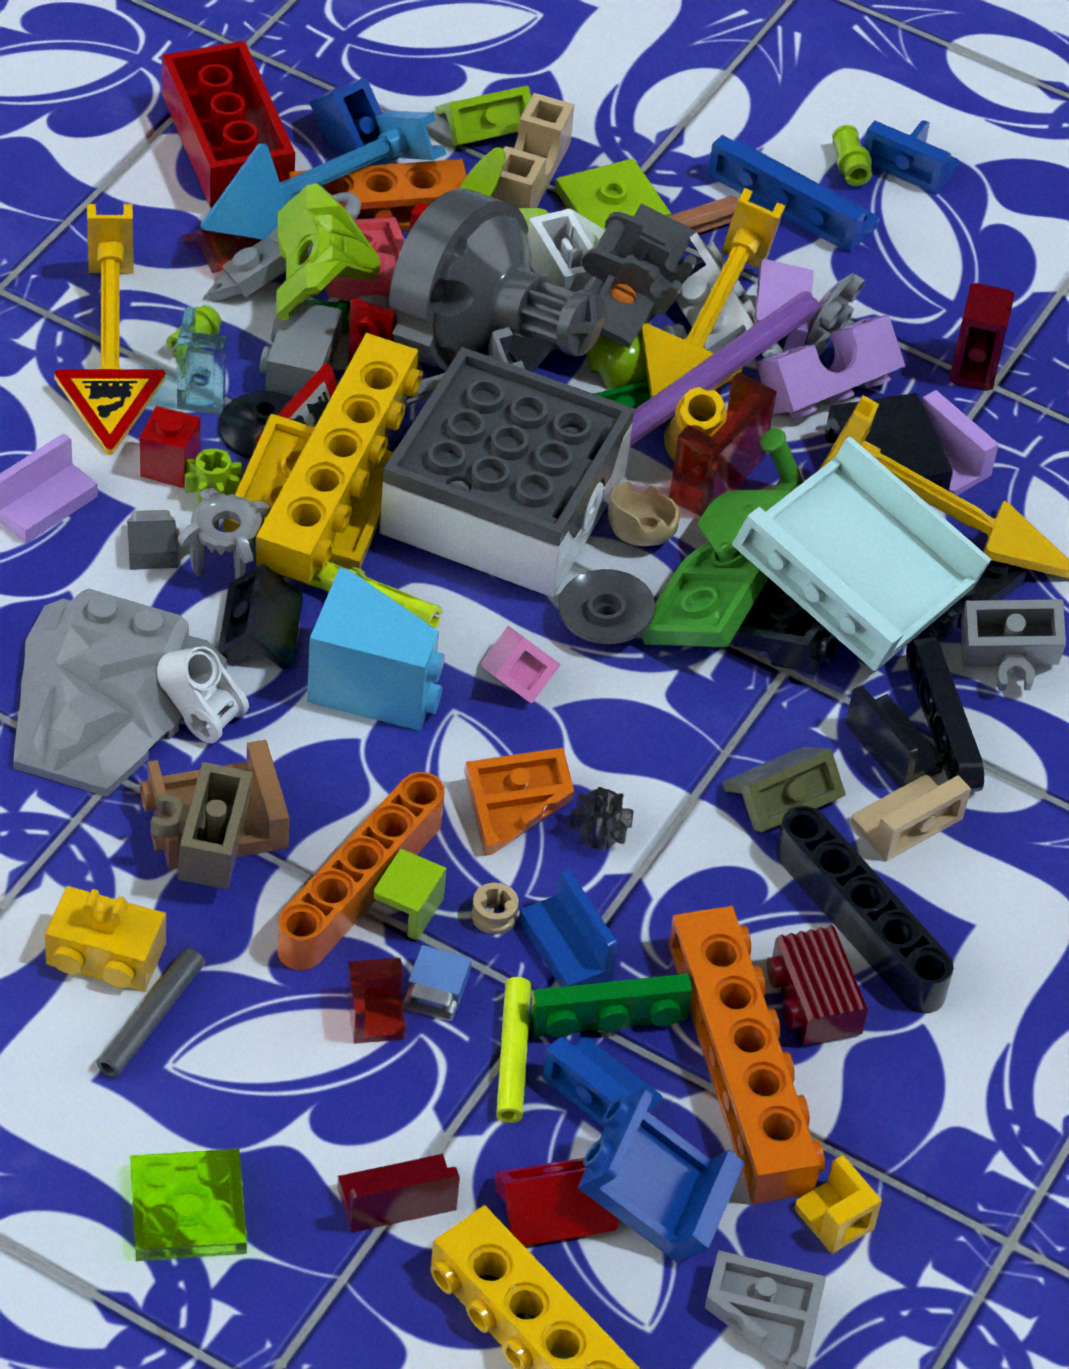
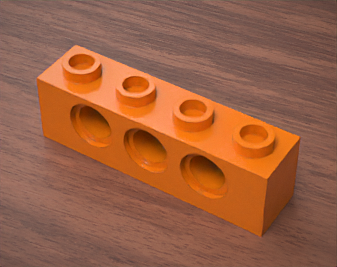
(397, 188)

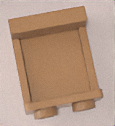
(267, 817)

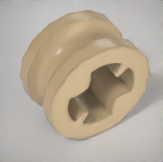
(493, 922)

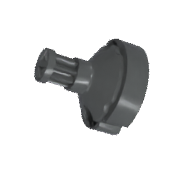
(472, 275)

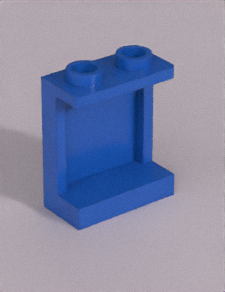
(658, 1179)

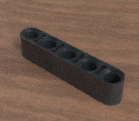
(864, 909)

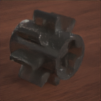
(601, 818)

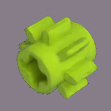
(212, 470)

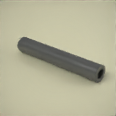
(150, 1012)

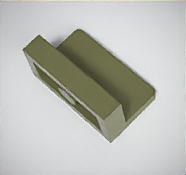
(791, 780)

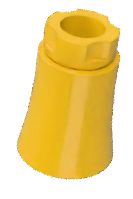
(699, 409)

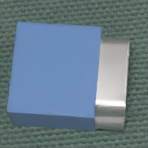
(437, 983)

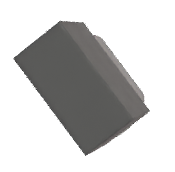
(152, 540)

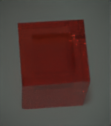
(375, 1000)

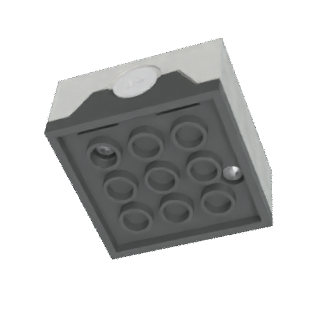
(506, 471)

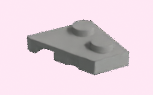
(767, 1305)

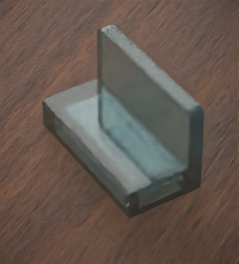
(200, 368)

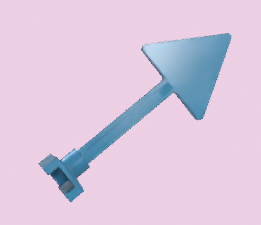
(255, 194)

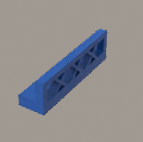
(805, 200)

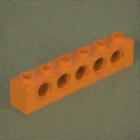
(772, 1168)

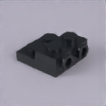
(786, 632)

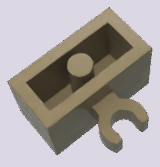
(209, 826)

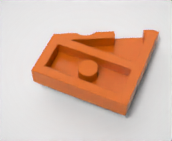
(516, 793)

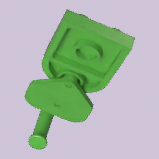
(717, 582)

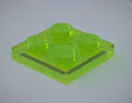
(188, 1204)

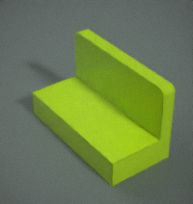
(485, 115)

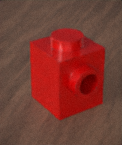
(167, 444)

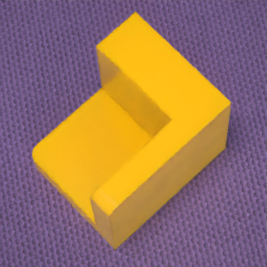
(841, 1207)

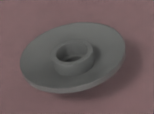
(606, 606)

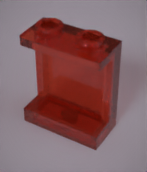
(720, 463)

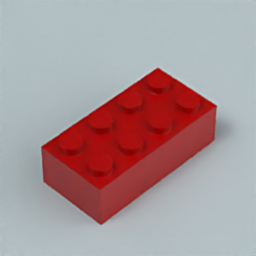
(223, 113)

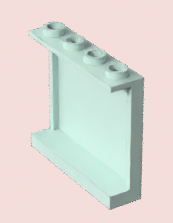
(862, 554)

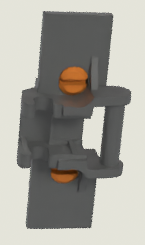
(641, 272)

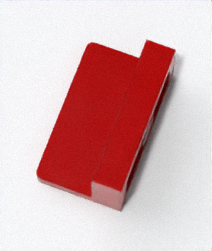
(548, 1205)

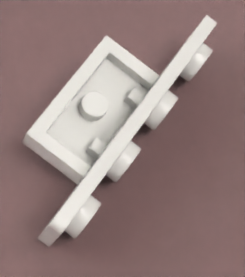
(735, 316)

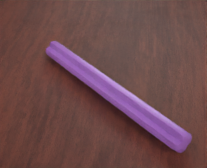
(724, 362)

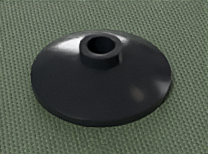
(247, 417)

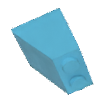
(373, 656)

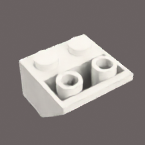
(559, 245)

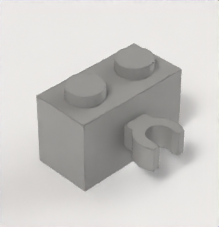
(1013, 636)

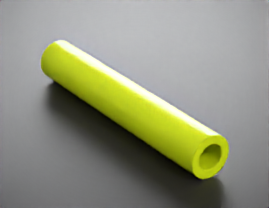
(513, 1050)

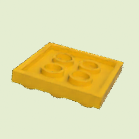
(271, 466)

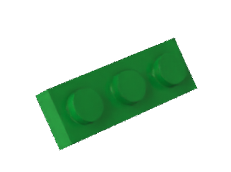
(610, 1005)

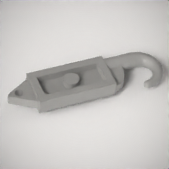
(262, 262)

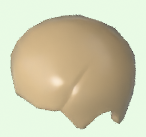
(642, 517)

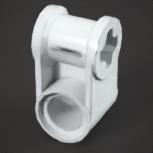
(206, 696)

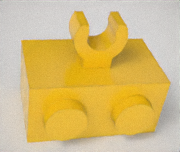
(105, 938)

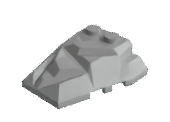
(94, 689)

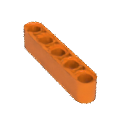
(346, 882)

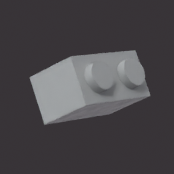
(301, 347)

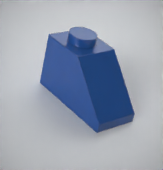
(349, 117)

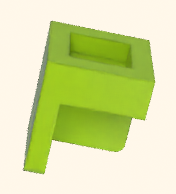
(414, 888)

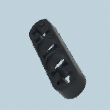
(944, 712)

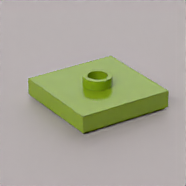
(609, 190)

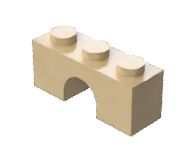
(539, 149)

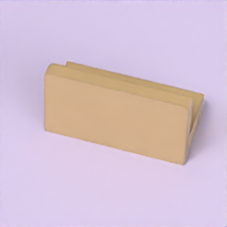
(911, 814)

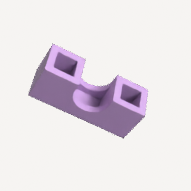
(863, 354)

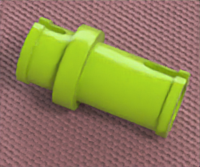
(852, 158)

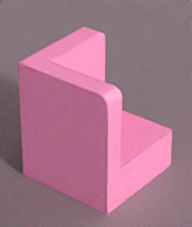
(519, 664)

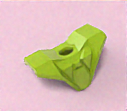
(336, 252)

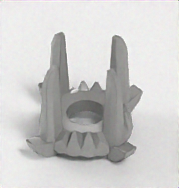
(205, 525)

